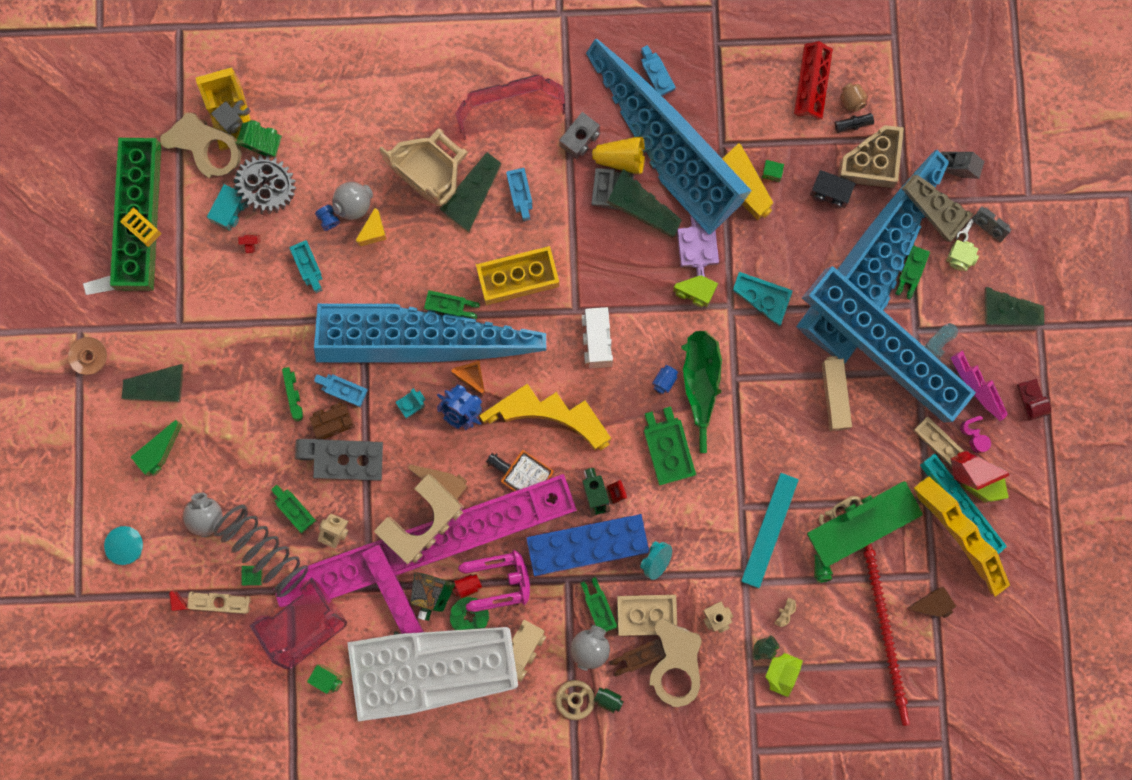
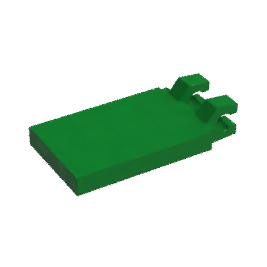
(668, 448)

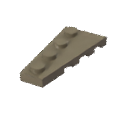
(942, 213)

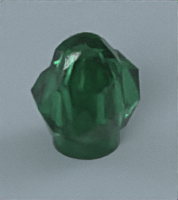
(765, 648)

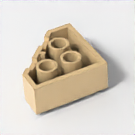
(875, 159)
(524, 644)

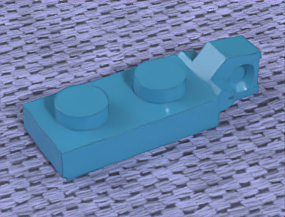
(656, 72)
(520, 192)
(342, 389)

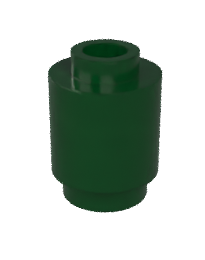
(608, 700)

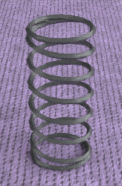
(254, 550)

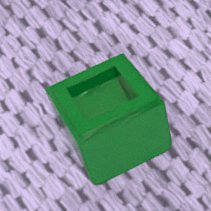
(773, 171)

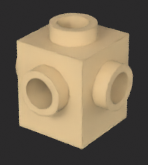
(332, 530)
(710, 620)

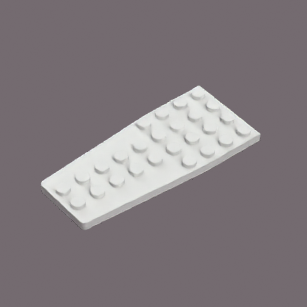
(429, 670)

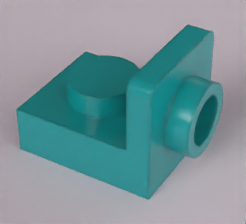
(411, 403)

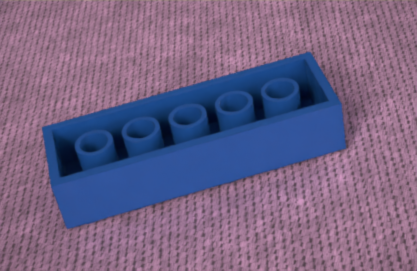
(587, 545)

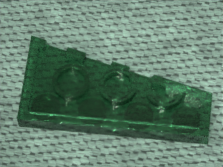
(472, 192)
(637, 202)

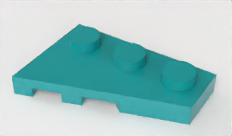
(764, 296)

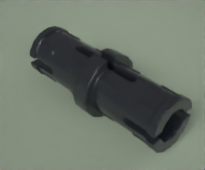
(854, 123)

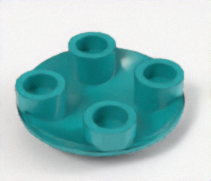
(123, 545)

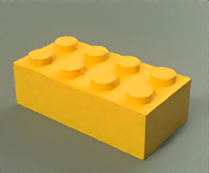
(518, 275)

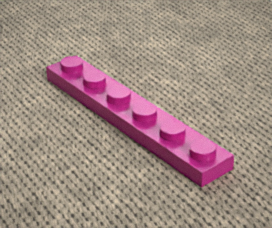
(391, 590)

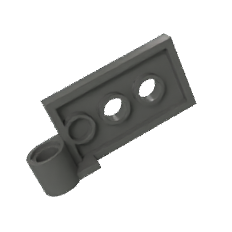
(326, 454)

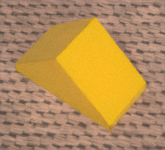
(372, 231)

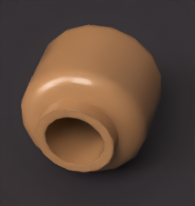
(853, 97)

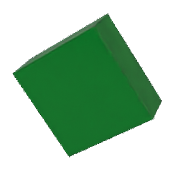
(250, 578)

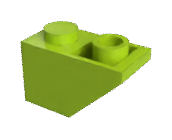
(696, 289)
(990, 493)

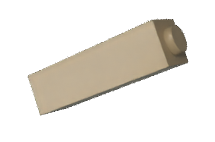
(836, 394)

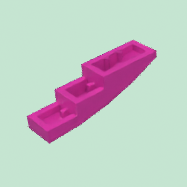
(985, 391)

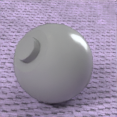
(351, 200)
(202, 515)
(590, 648)

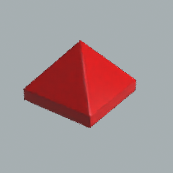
(617, 491)

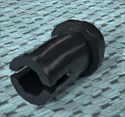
(498, 463)

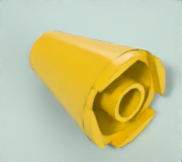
(621, 154)

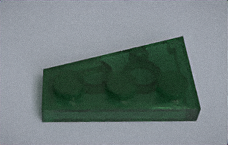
(1011, 311)
(158, 386)

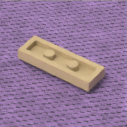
(937, 440)

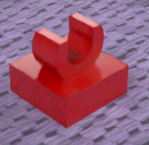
(249, 241)

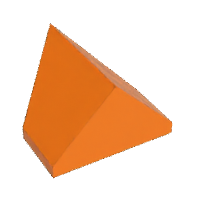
(471, 375)

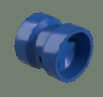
(327, 218)

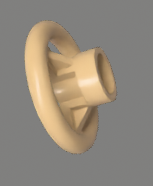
(561, 695)

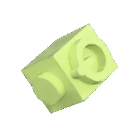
(962, 255)

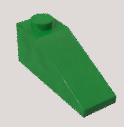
(156, 451)

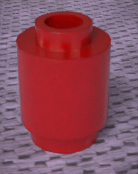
(467, 586)

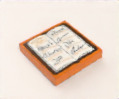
(526, 472)

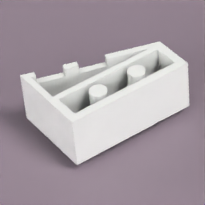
(597, 338)

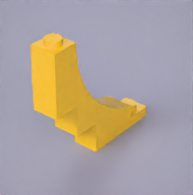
(525, 404)
(965, 532)

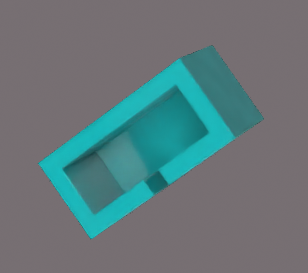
(226, 208)

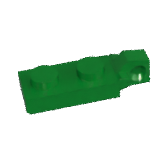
(293, 509)

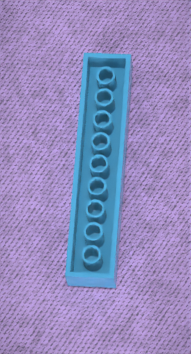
(888, 345)

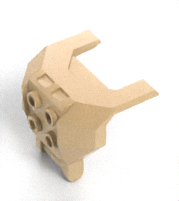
(427, 166)

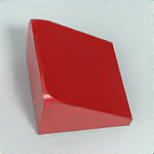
(177, 602)

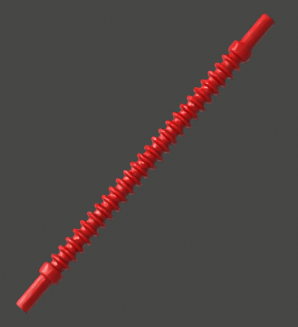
(900, 700)

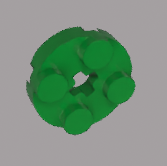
(458, 612)

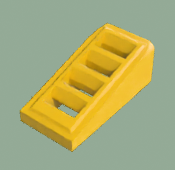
(150, 237)

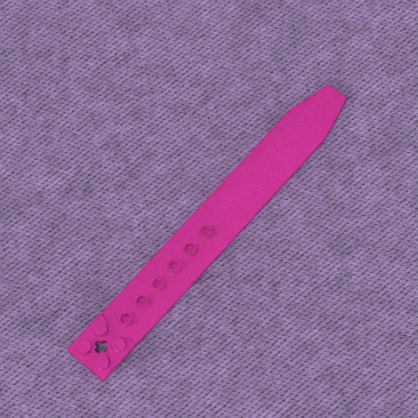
(473, 528)

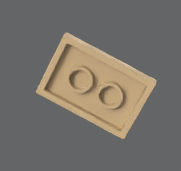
(640, 613)

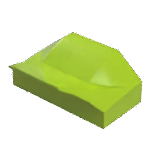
(783, 673)

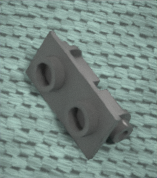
(997, 229)

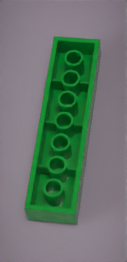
(138, 189)

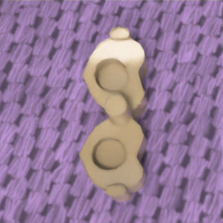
(789, 609)

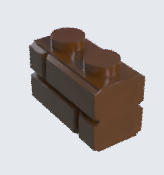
(332, 421)

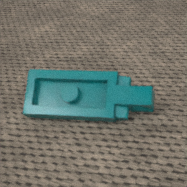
(307, 265)

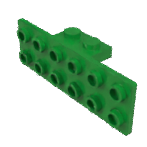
(864, 523)

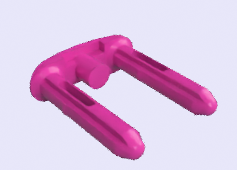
(519, 577)

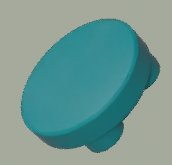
(657, 560)

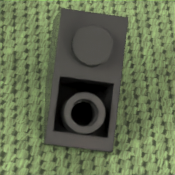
(964, 164)

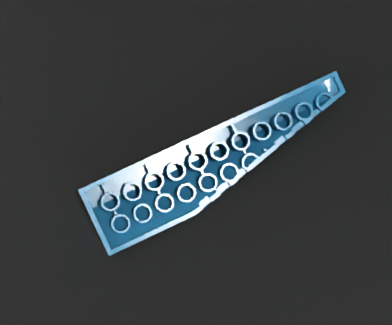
(876, 259)

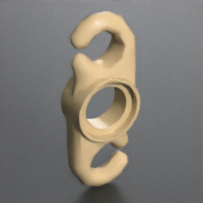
(845, 503)

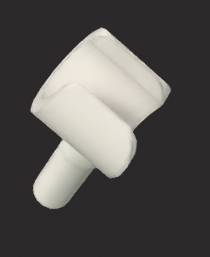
(965, 231)

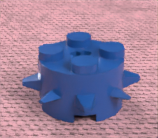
(460, 407)

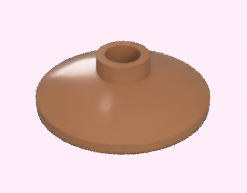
(81, 349)

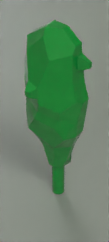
(703, 376)

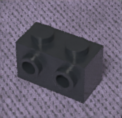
(832, 189)

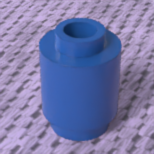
(665, 379)

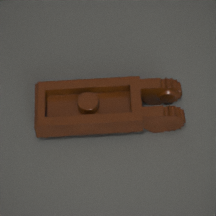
(640, 657)

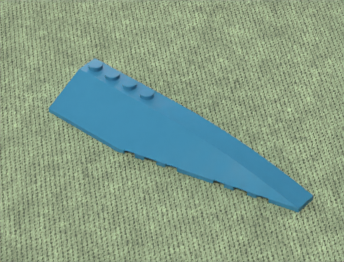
(676, 150)
(411, 335)

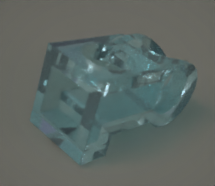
(943, 335)

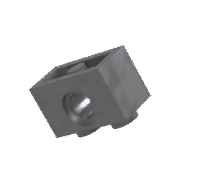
(581, 125)

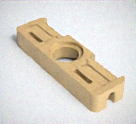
(232, 604)

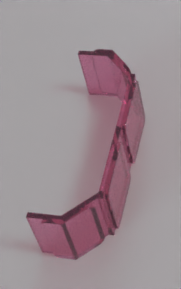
(512, 89)

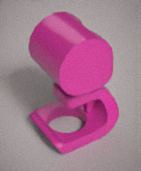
(978, 442)

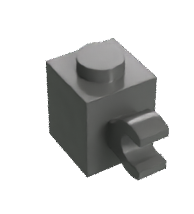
(229, 117)

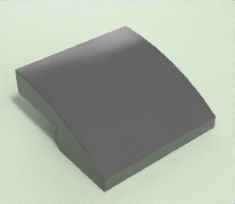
(603, 185)

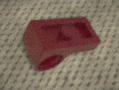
(1034, 403)

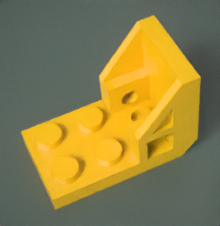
(221, 88)

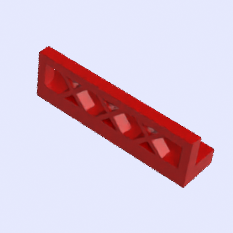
(810, 78)

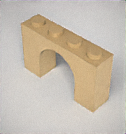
(445, 509)

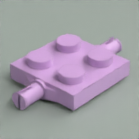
(697, 247)

